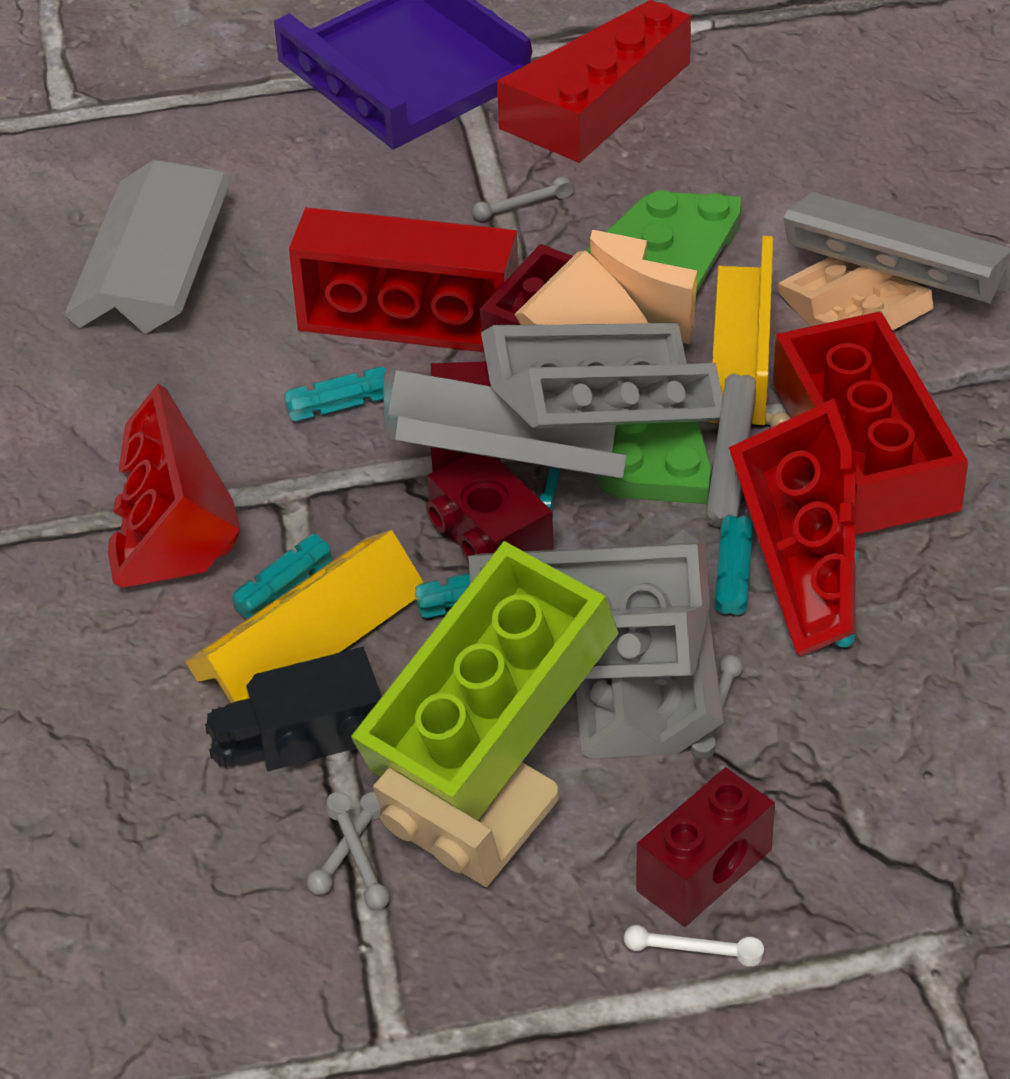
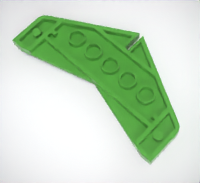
(687, 233)

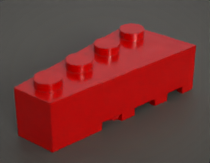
(596, 81)

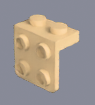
(455, 838)

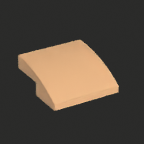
(658, 289)
(846, 290)
(580, 295)

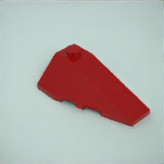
(172, 502)
(804, 513)

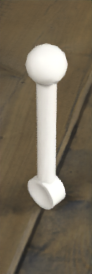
(748, 950)

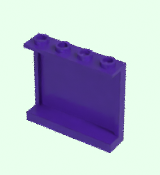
(404, 62)

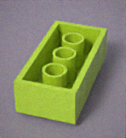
(488, 680)

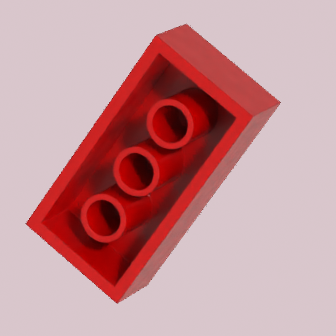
(397, 277)
(902, 445)

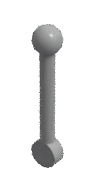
(561, 188)
(730, 667)
(338, 808)
(320, 880)

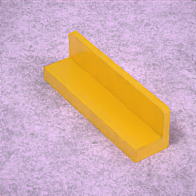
(744, 325)
(314, 616)

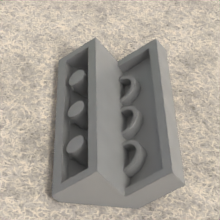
(150, 244)
(899, 246)
(599, 374)
(479, 422)
(654, 597)
(650, 712)

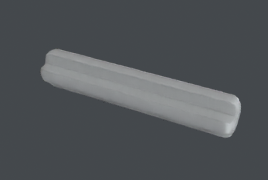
(733, 428)

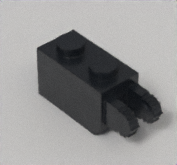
(296, 712)

